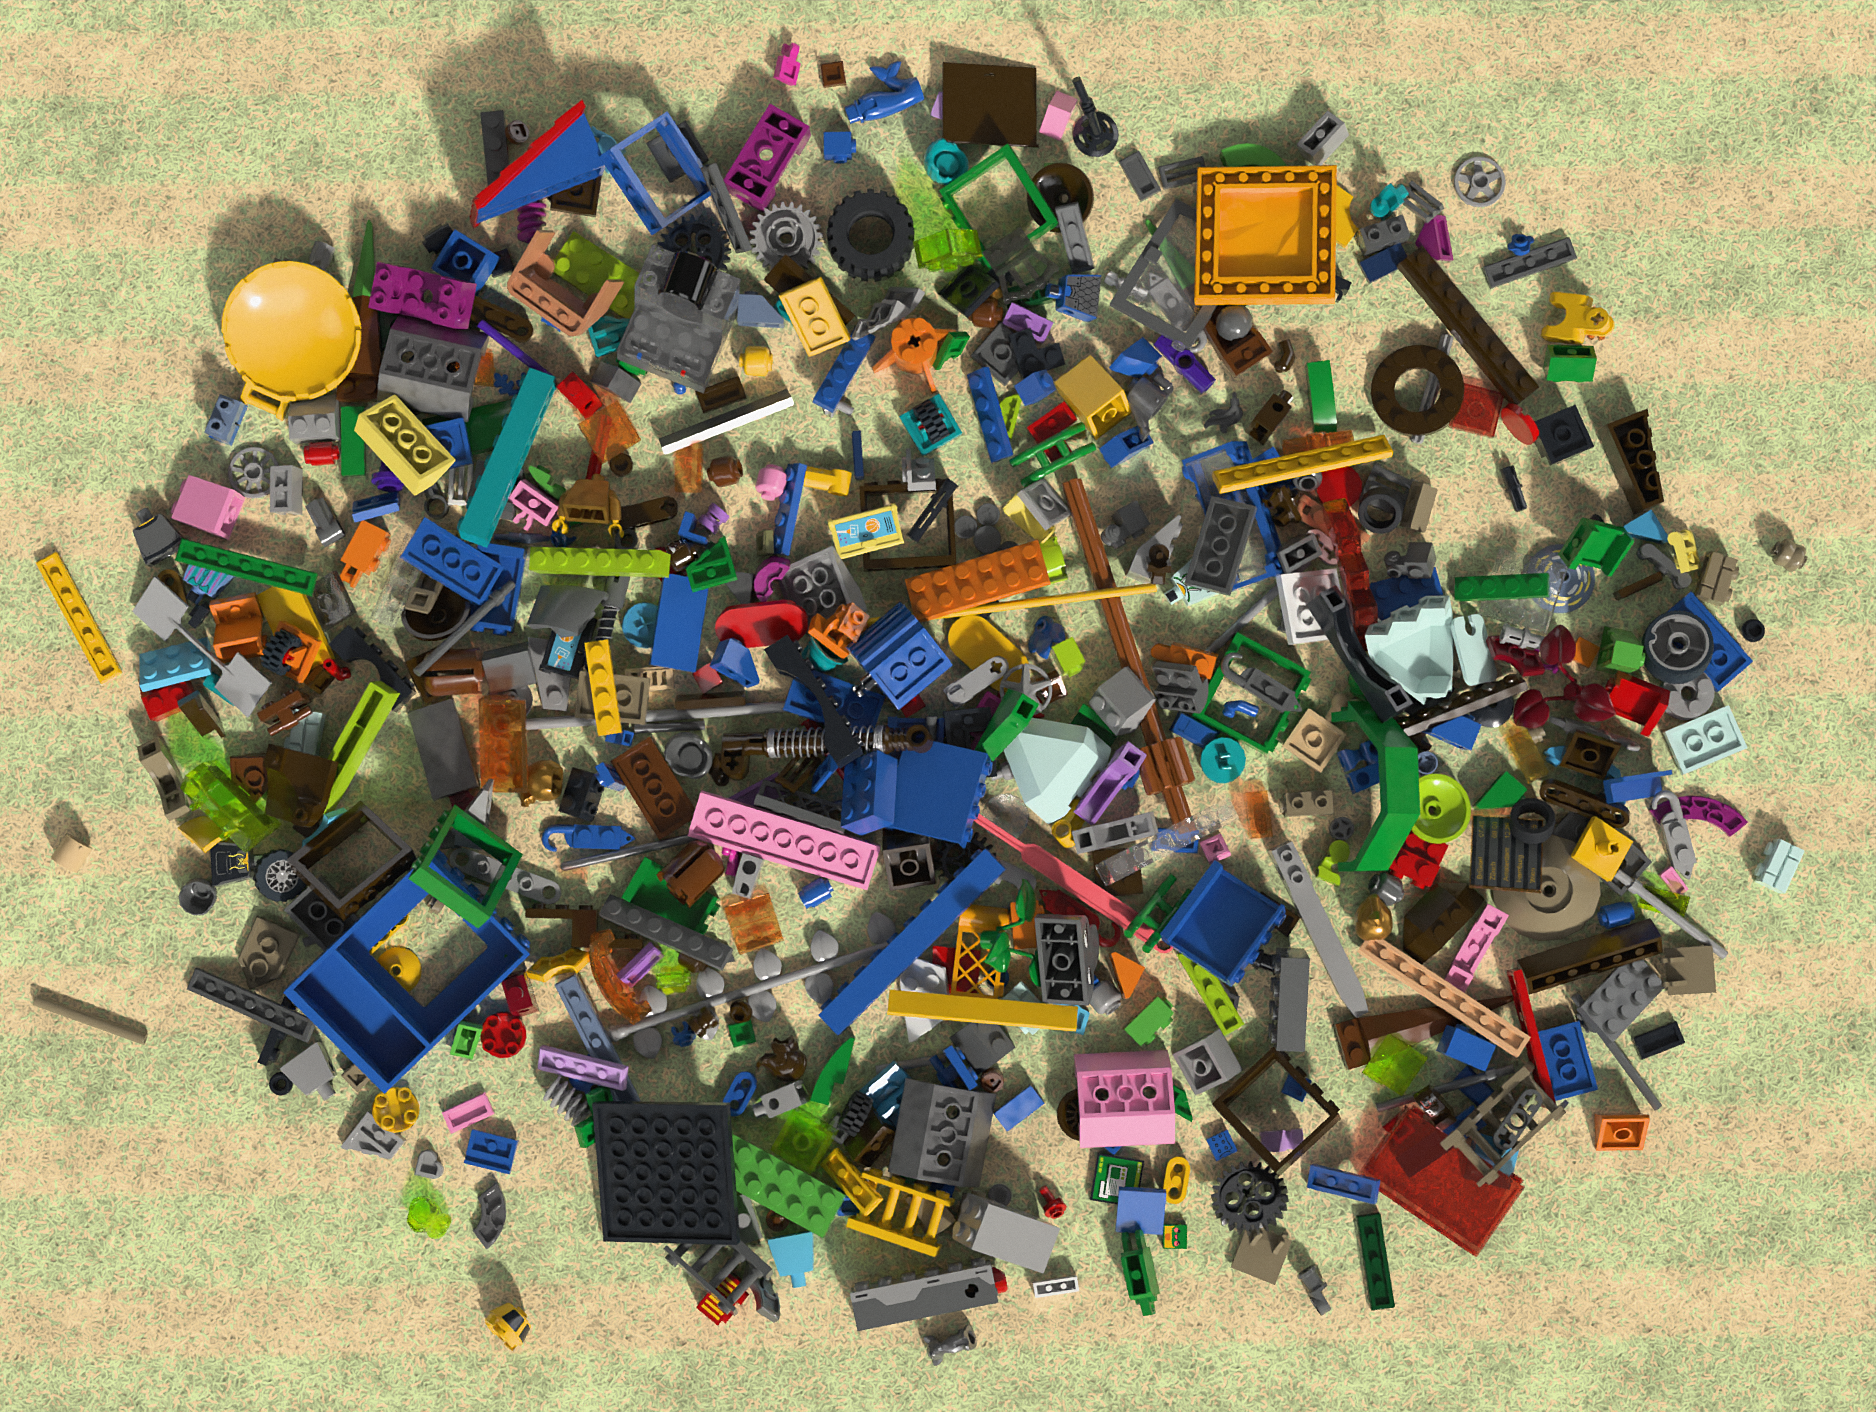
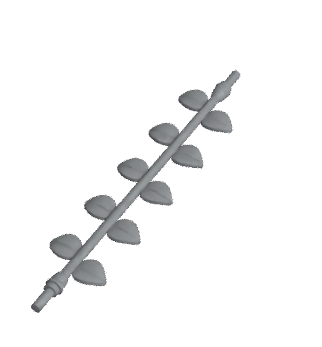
(763, 1004)

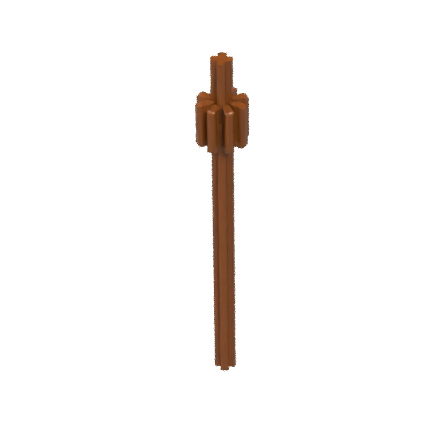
(1167, 760)

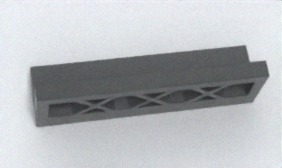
(796, 812)

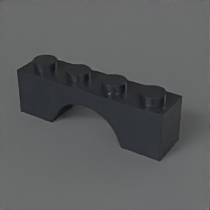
(352, 646)

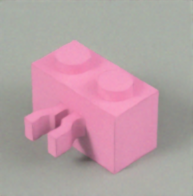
(535, 503)

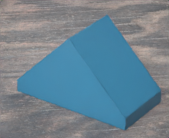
(1647, 528)

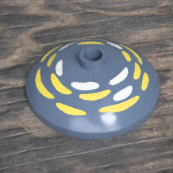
(1579, 582)

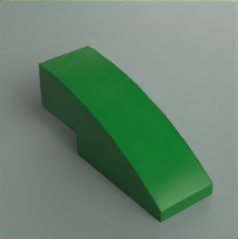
(1321, 396)
(833, 1072)

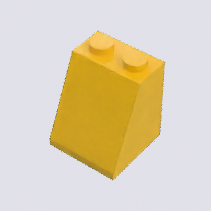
(1093, 396)

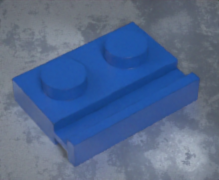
(376, 506)
(491, 1151)

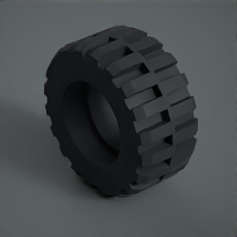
(870, 205)

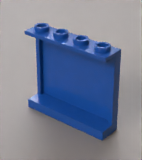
(940, 791)
(1223, 924)

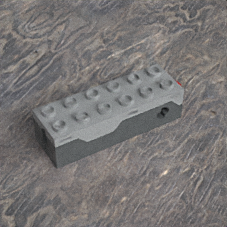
(926, 1293)

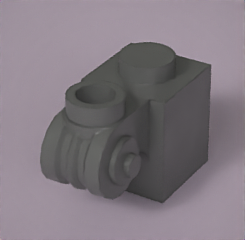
(1129, 523)
(1416, 563)

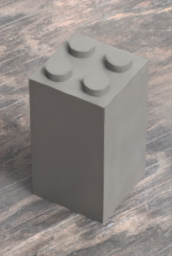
(1005, 1233)

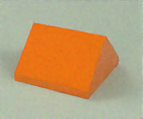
(1126, 973)
(1620, 1131)

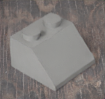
(314, 420)
(1122, 702)
(1207, 1062)

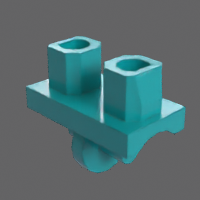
(1388, 201)

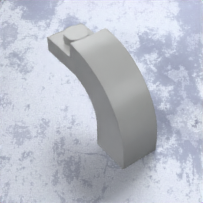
(1115, 832)

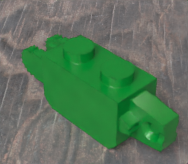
(1139, 1272)

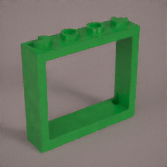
(984, 166)
(1281, 722)
(447, 892)

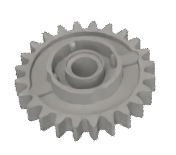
(781, 222)

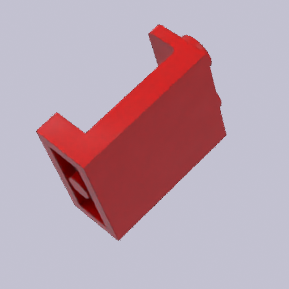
(1637, 700)

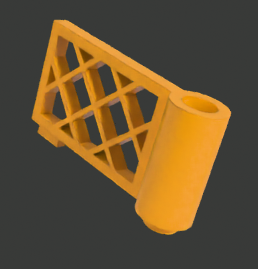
(975, 920)

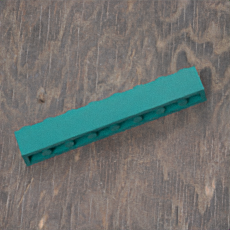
(507, 457)

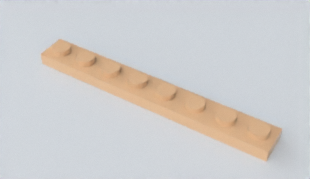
(1445, 995)

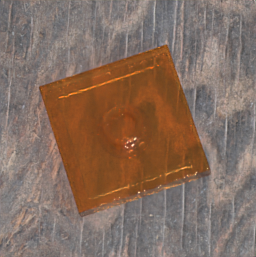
(609, 432)

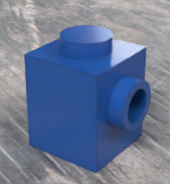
(839, 146)
(1035, 387)

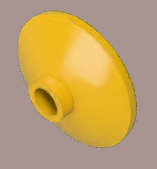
(408, 964)

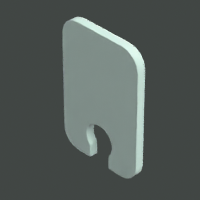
(1473, 651)

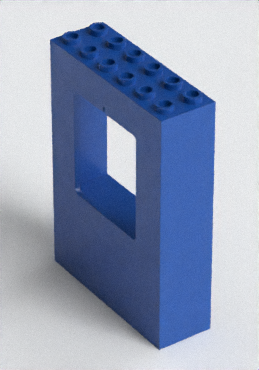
(370, 1011)

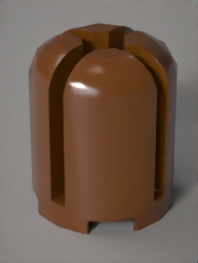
(459, 683)
(692, 872)

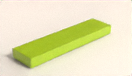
(1213, 996)

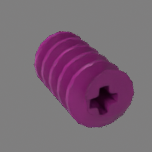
(530, 220)

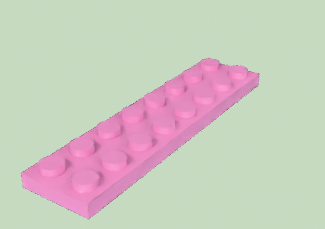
(784, 840)

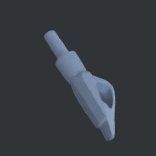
(527, 538)

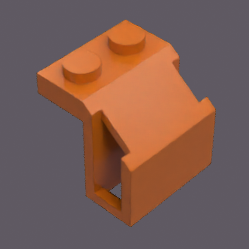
(238, 627)

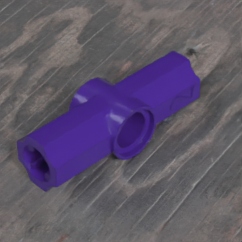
(1194, 373)

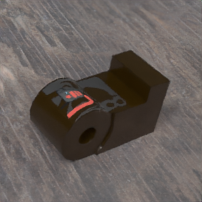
(1435, 1107)

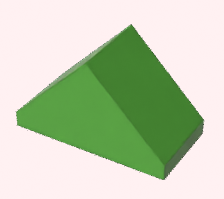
(466, 1039)

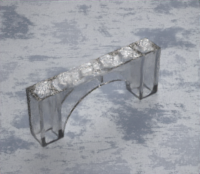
(1167, 841)

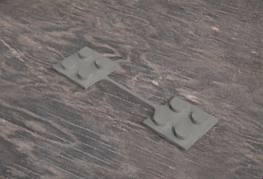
(239, 680)

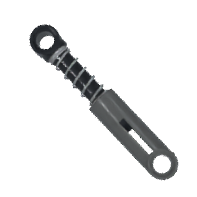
(616, 588)

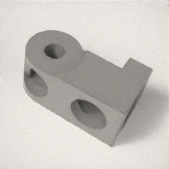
(747, 875)
(1015, 875)

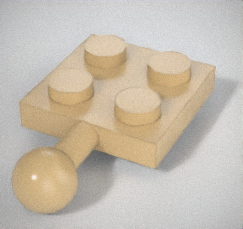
(1315, 737)

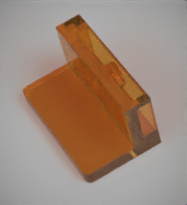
(689, 469)
(1258, 814)

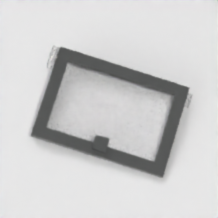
(1163, 282)

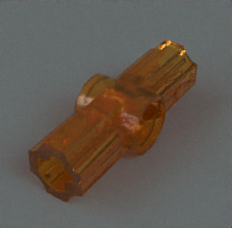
(1315, 441)

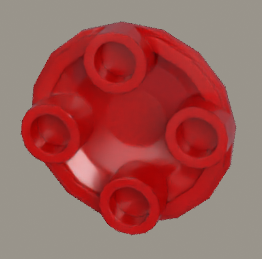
(503, 1035)

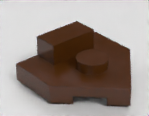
(250, 774)

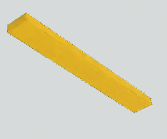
(1301, 464)
(982, 1010)

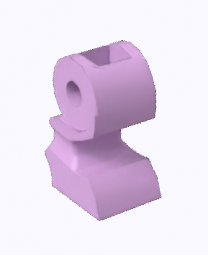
(1281, 1140)

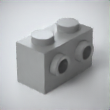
(1322, 139)

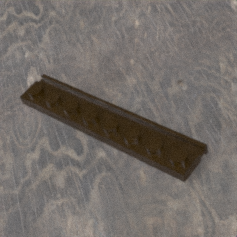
(1467, 326)

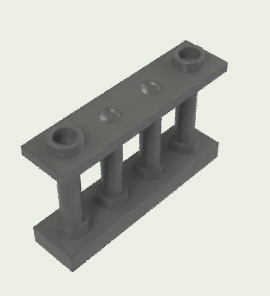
(740, 1254)

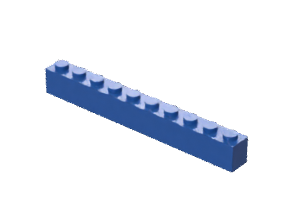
(912, 941)

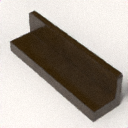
(788, 274)

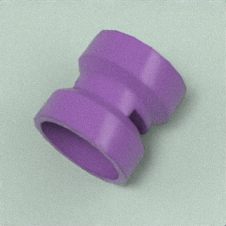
(711, 523)

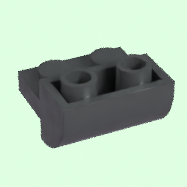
(1180, 687)

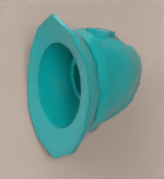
(820, 656)

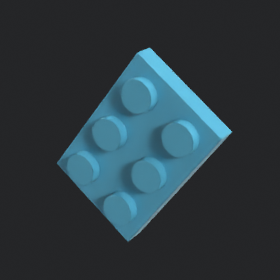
(173, 665)

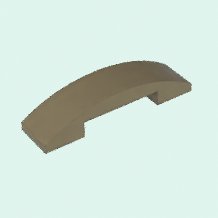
(426, 591)

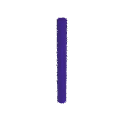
(511, 347)

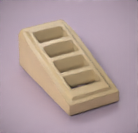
(649, 670)

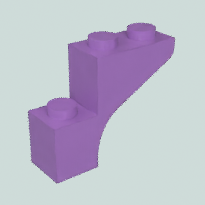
(1109, 781)

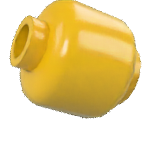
(756, 361)

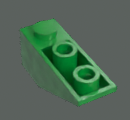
(1007, 723)

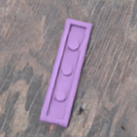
(583, 1067)

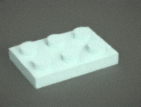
(1705, 740)

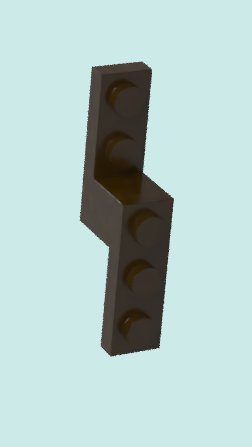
(583, 924)

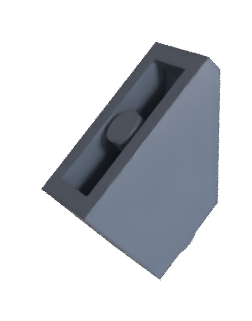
(757, 312)

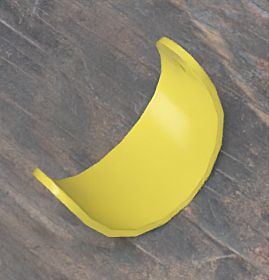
(1025, 520)

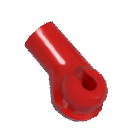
(335, 670)

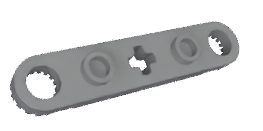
(521, 882)

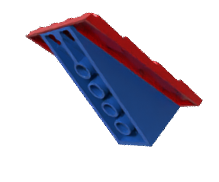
(552, 164)

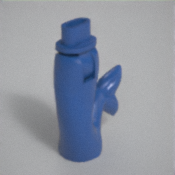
(883, 104)

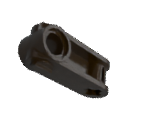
(646, 513)

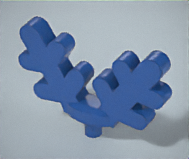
(501, 381)

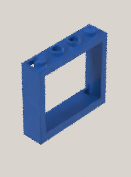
(634, 189)

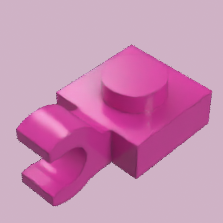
(787, 67)

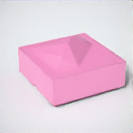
(1215, 848)

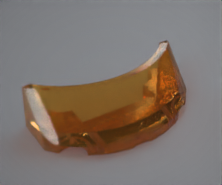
(608, 981)

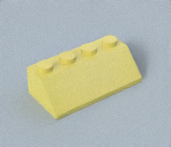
(403, 444)

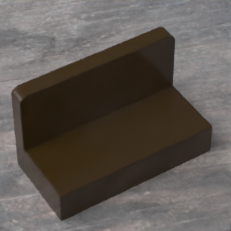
(201, 714)
(870, 1140)

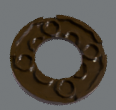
(1423, 422)

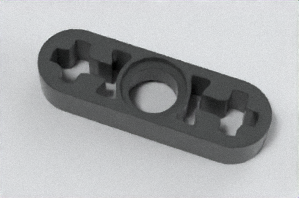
(1507, 1120)

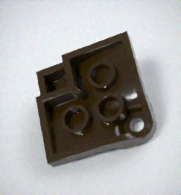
(297, 785)

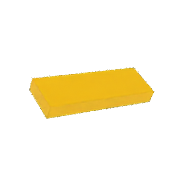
(851, 1182)

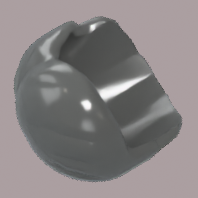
(688, 755)

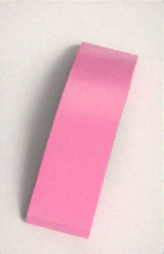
(1475, 946)

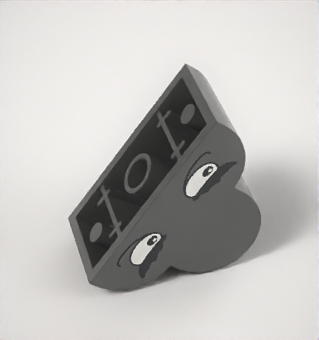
(1066, 958)

